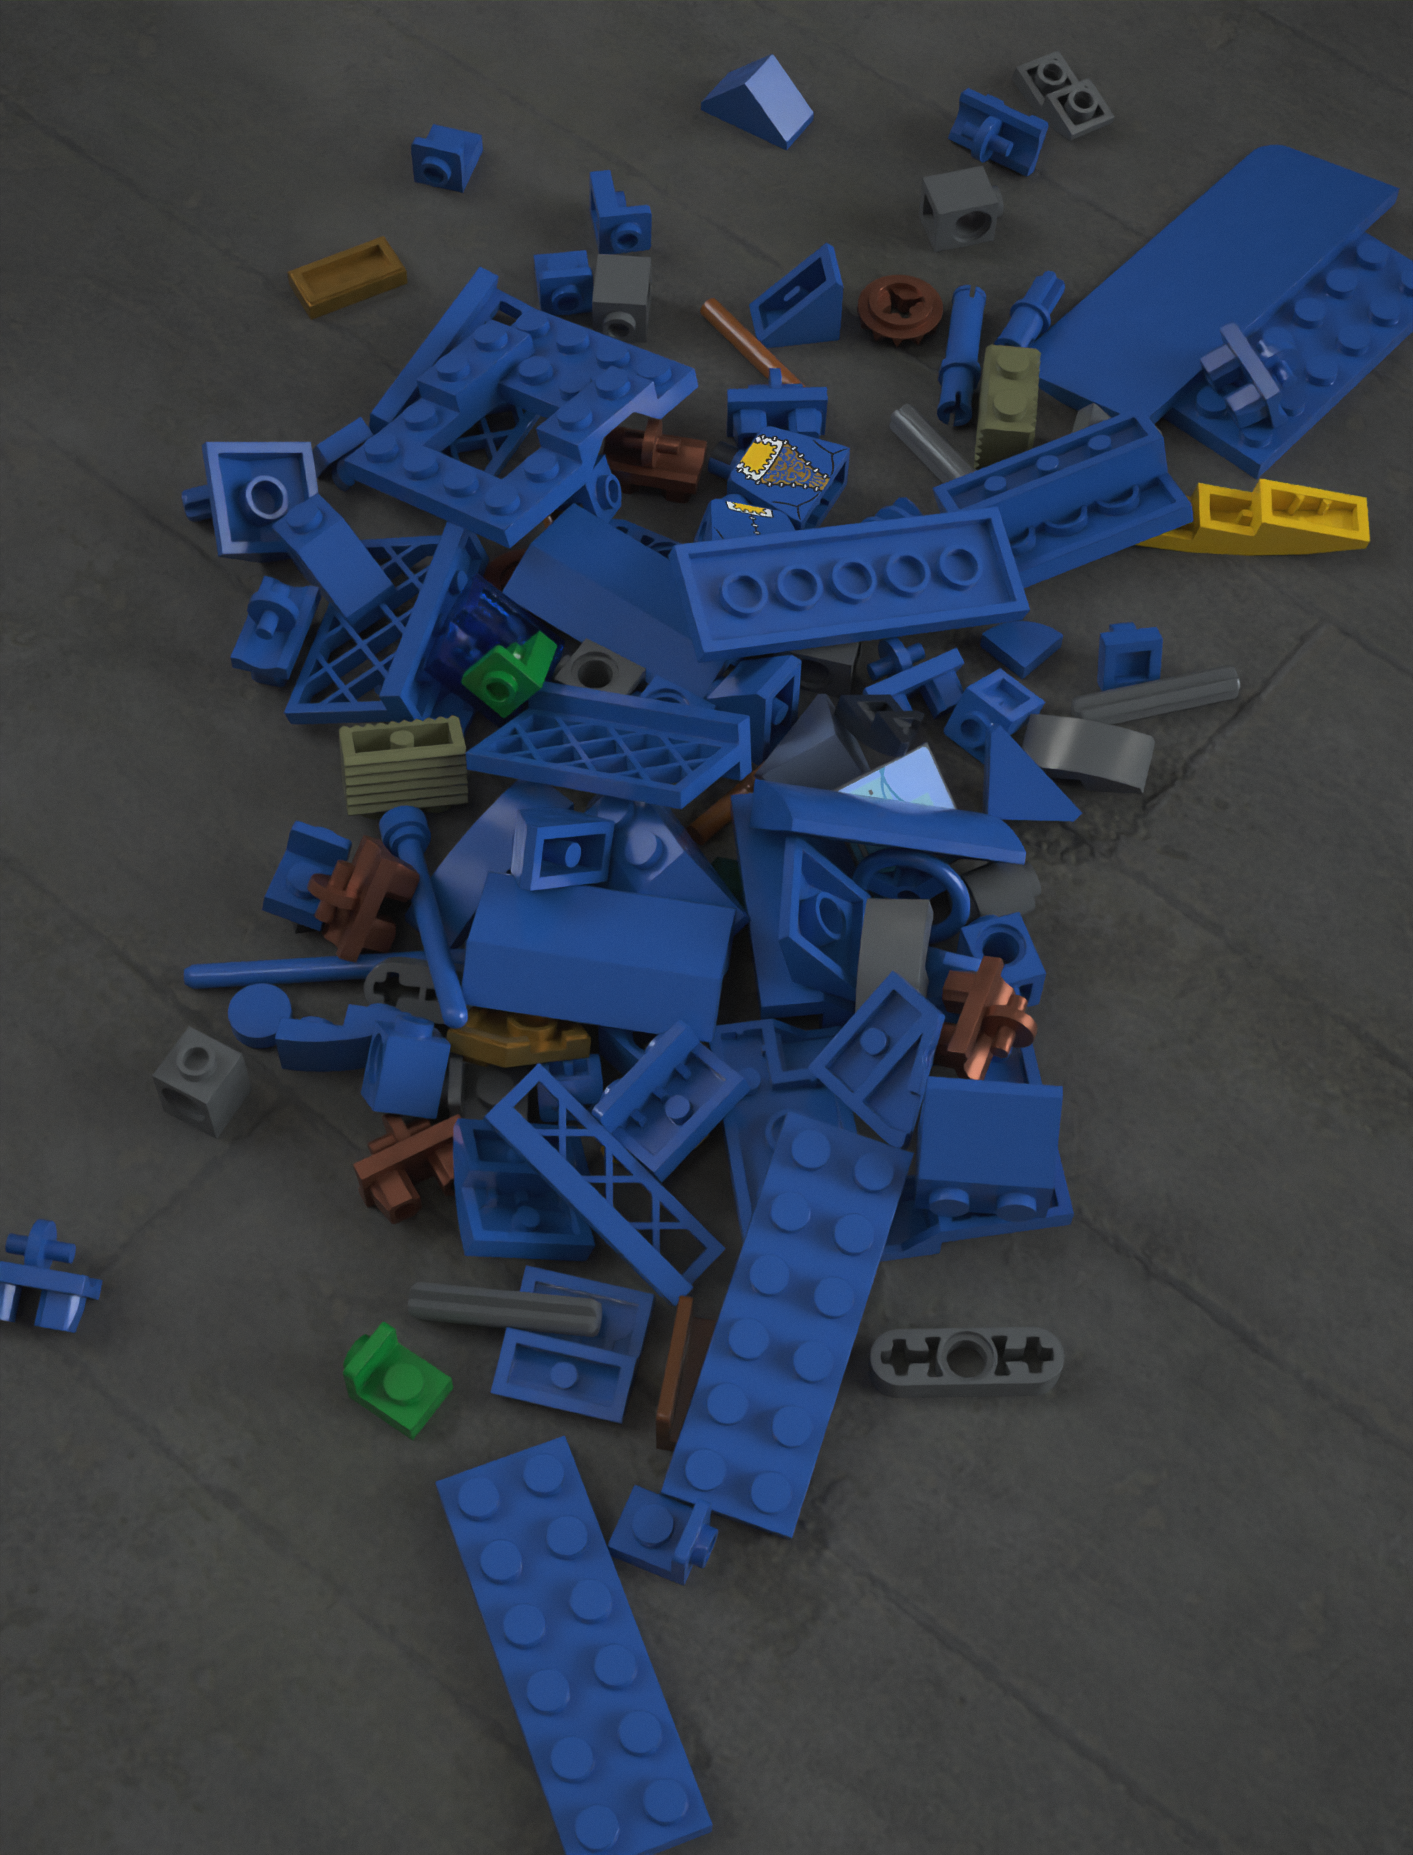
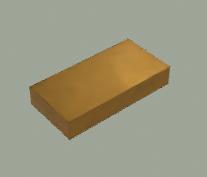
(347, 277)

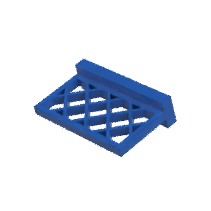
(471, 309)
(407, 688)
(617, 745)

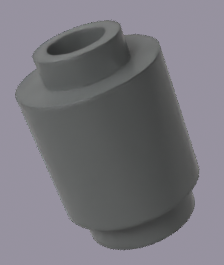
(1000, 889)

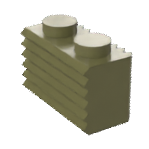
(1007, 403)
(403, 765)

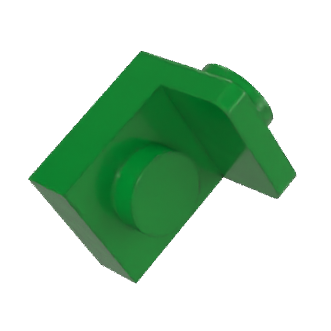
(511, 674)
(394, 1381)

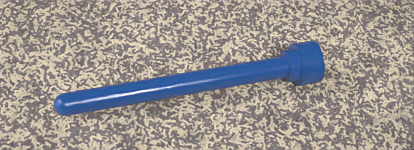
(407, 836)

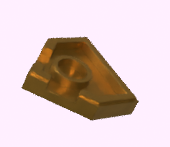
(517, 1039)

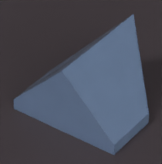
(815, 751)

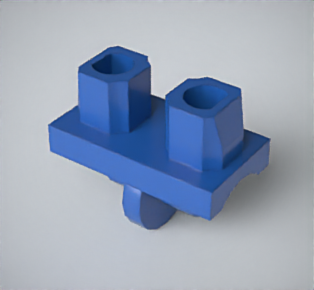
(998, 132)
(1260, 393)
(775, 405)
(275, 630)
(932, 679)
(62, 1292)

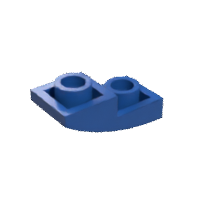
(327, 1047)

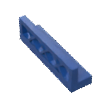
(587, 1201)

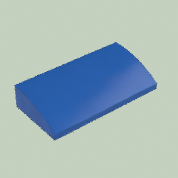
(883, 823)

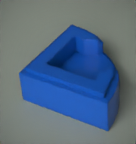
(1021, 645)

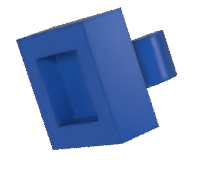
(336, 448)
(1128, 656)

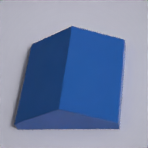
(252, 490)
(820, 921)

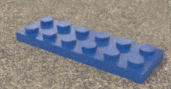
(847, 583)
(787, 1325)
(572, 1656)

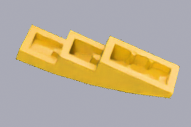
(1269, 521)

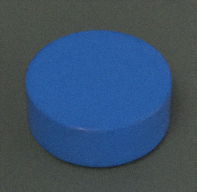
(256, 1014)

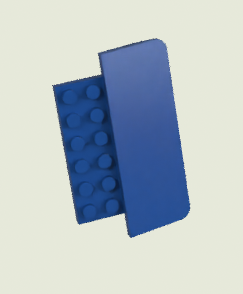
(1265, 248)

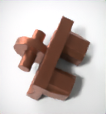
(655, 460)
(355, 895)
(989, 1020)
(403, 1160)

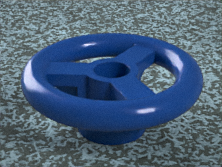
(916, 877)

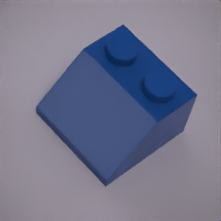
(987, 1148)

